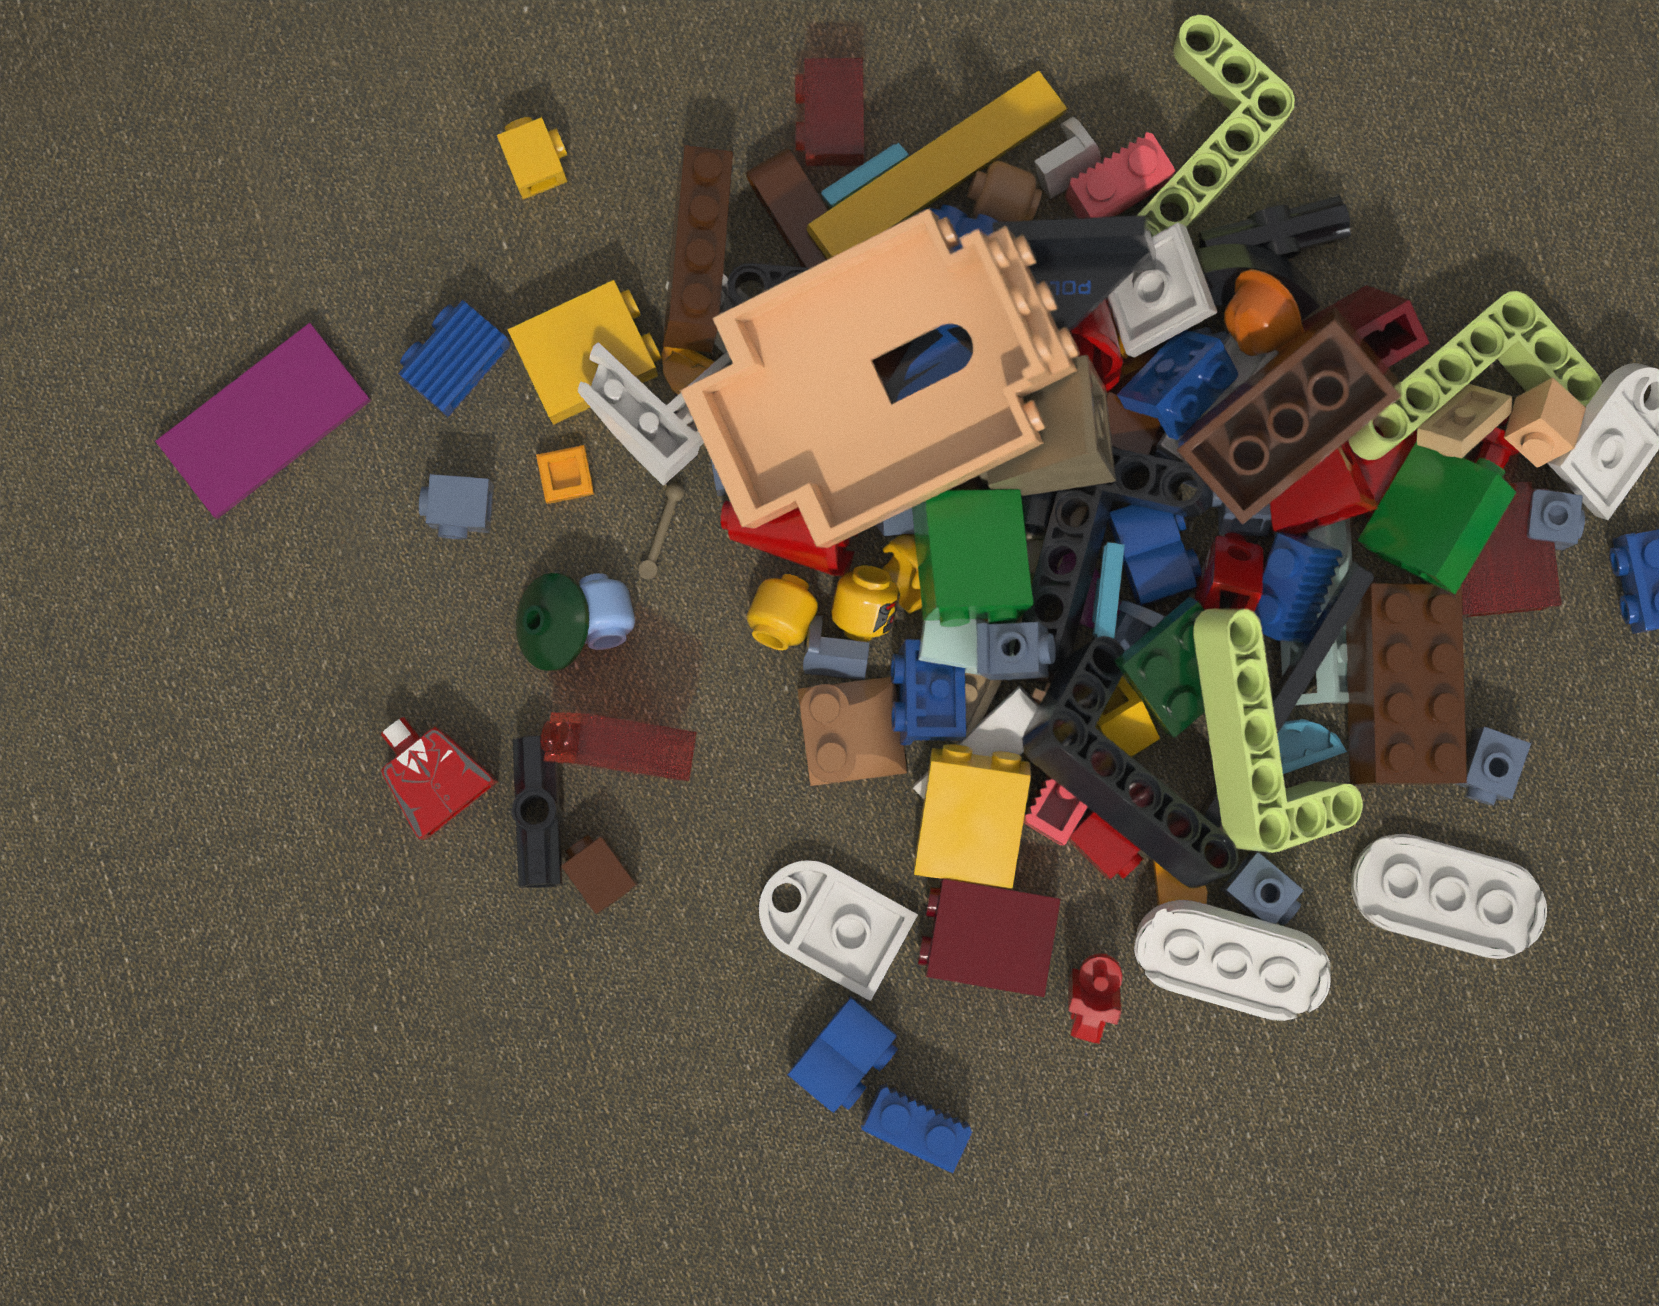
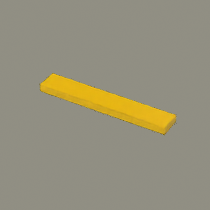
(939, 166)

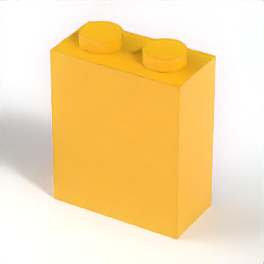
(560, 342)
(972, 816)

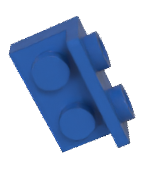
(1180, 381)
(1637, 563)
(929, 698)

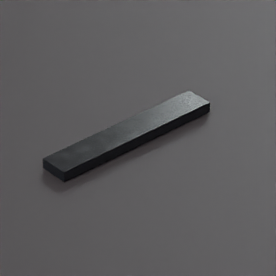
(1309, 658)

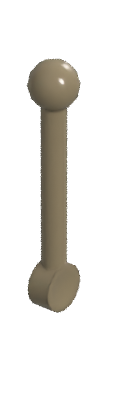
(648, 568)

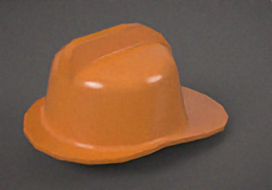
(1262, 314)

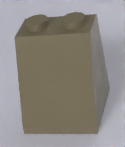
(1074, 438)

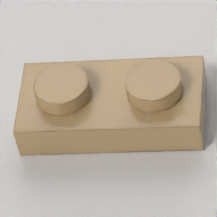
(1464, 421)

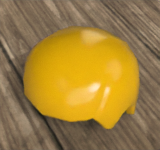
(904, 571)

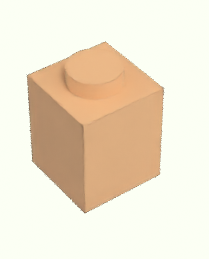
(1545, 422)

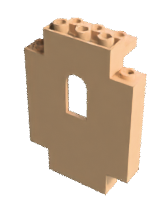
(808, 414)

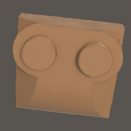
(850, 731)

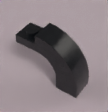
(1225, 262)

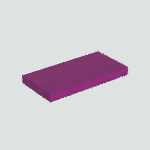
(263, 421)

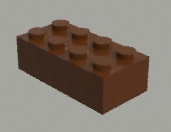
(1289, 416)
(1406, 687)

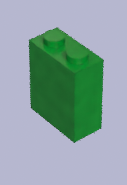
(1438, 516)
(972, 557)

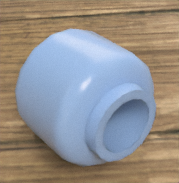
(609, 611)

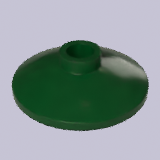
(552, 621)

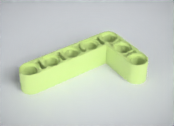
(1245, 119)
(1513, 346)
(1245, 745)

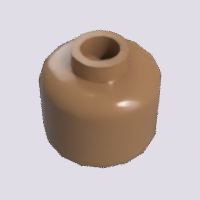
(1005, 193)

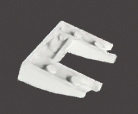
(654, 433)

